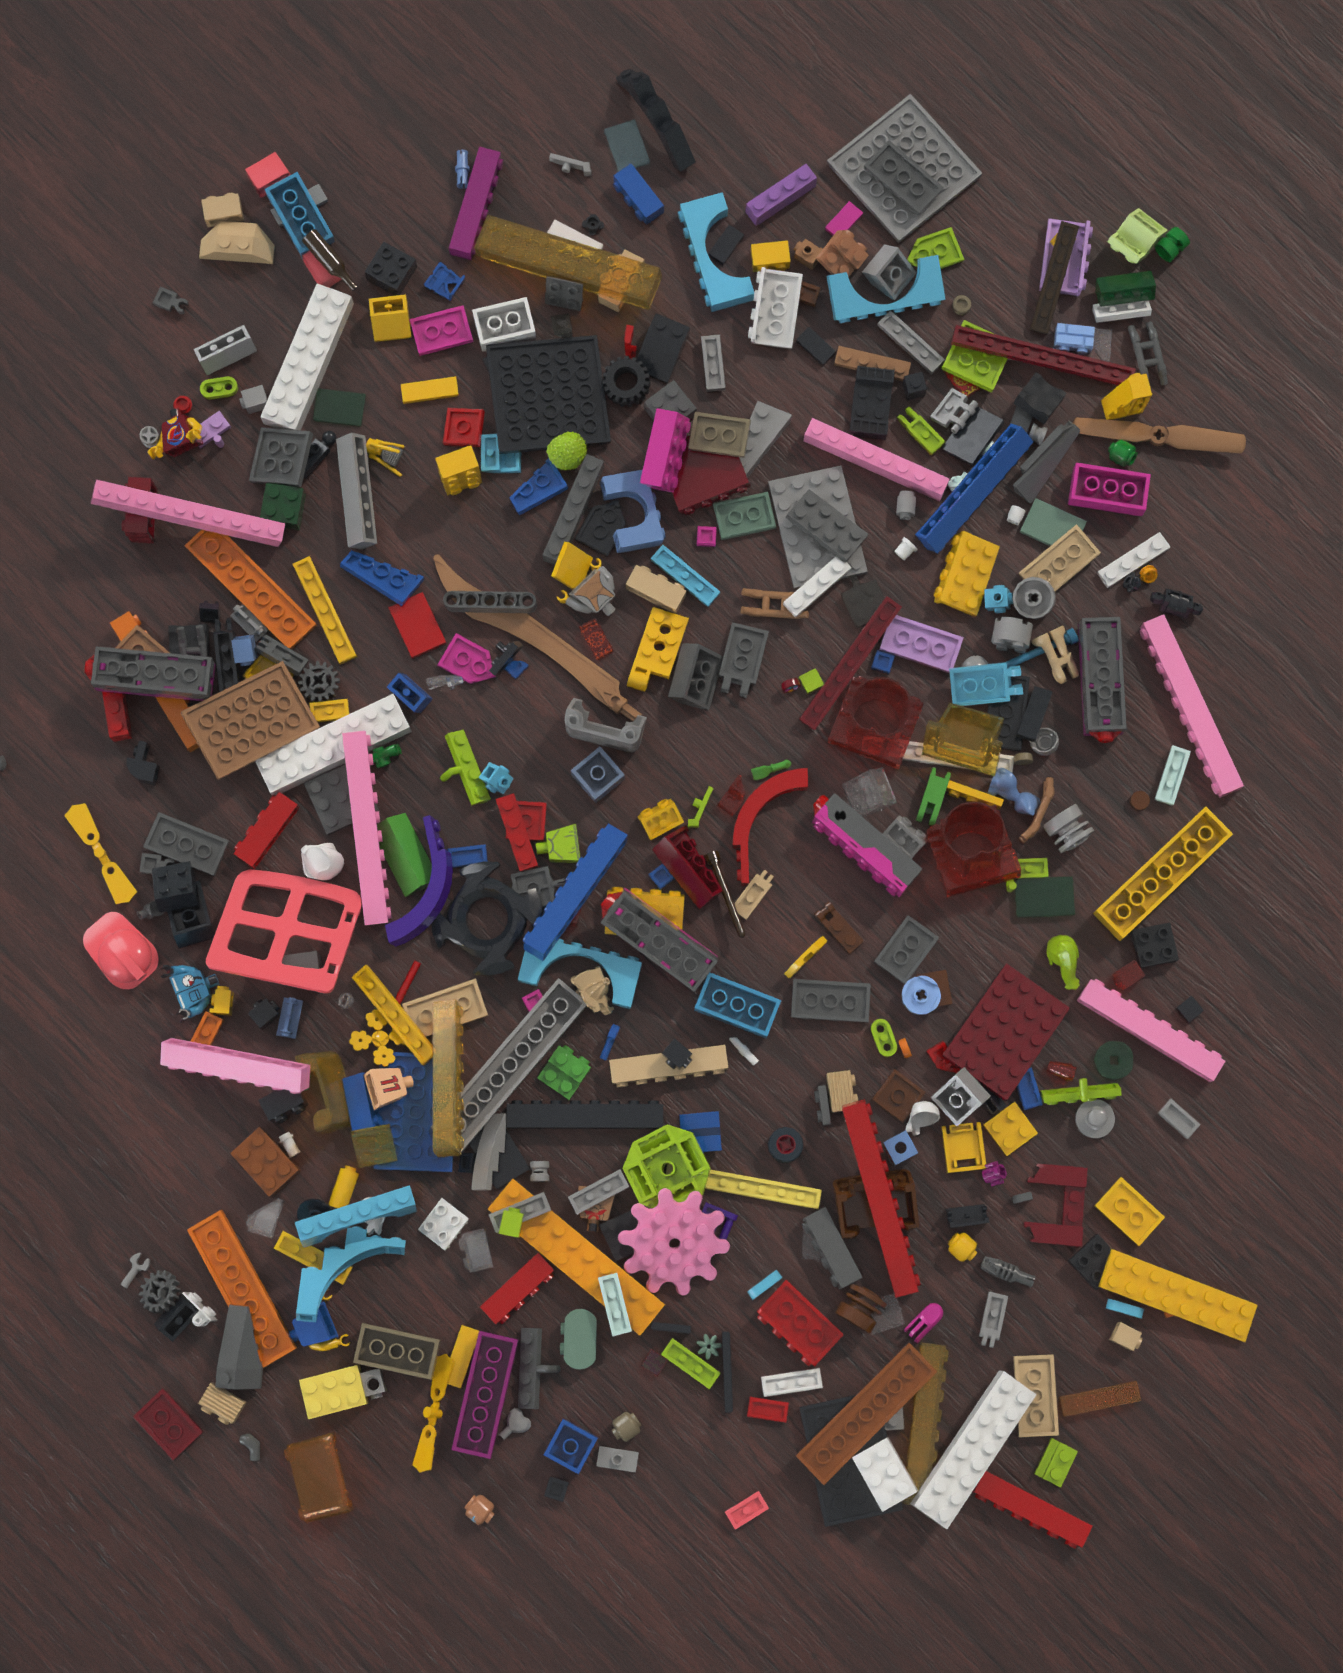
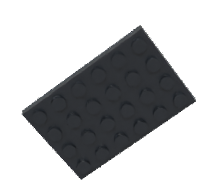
(846, 1493)

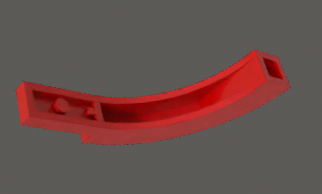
(774, 787)

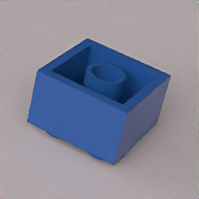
(570, 1446)

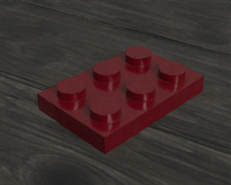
(168, 1424)

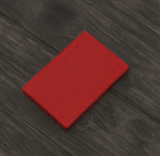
(417, 625)

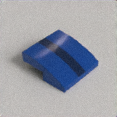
(705, 1128)

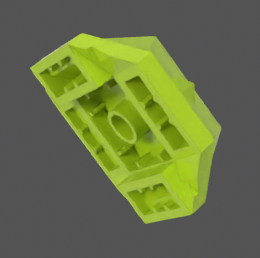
(650, 1155)

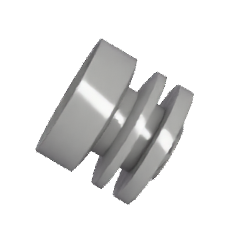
(1068, 828)

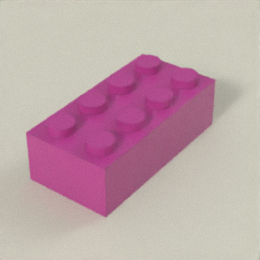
(665, 450)
(1109, 489)

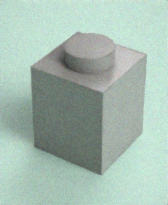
(253, 399)

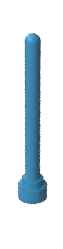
(1070, 637)

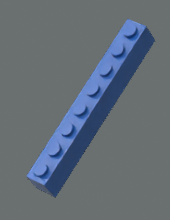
(974, 488)
(575, 892)

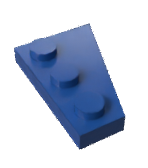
(539, 488)

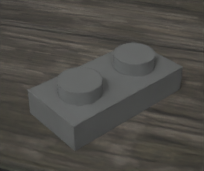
(821, 1097)

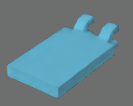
(983, 684)

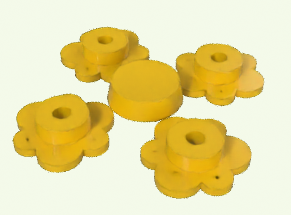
(378, 1038)

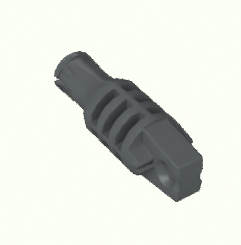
(1006, 1271)

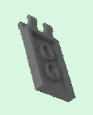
(742, 657)

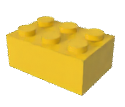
(459, 470)

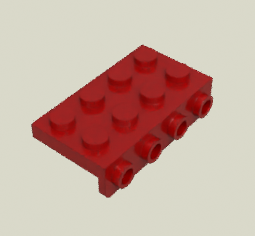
(799, 1324)

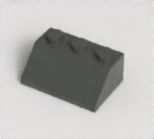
(695, 676)

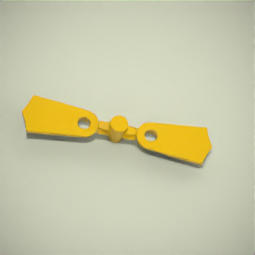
(83, 824)
(425, 1450)

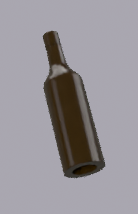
(327, 257)

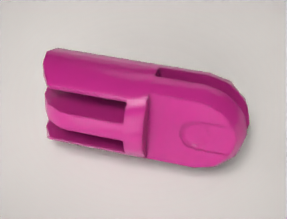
(930, 1316)

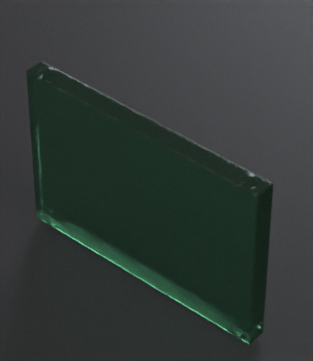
(339, 407)

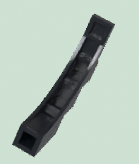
(655, 109)

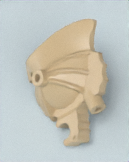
(593, 990)

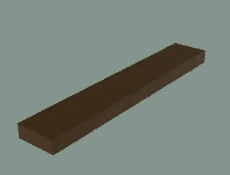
(1054, 277)

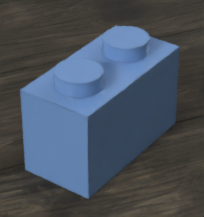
(244, 650)

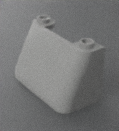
(624, 739)

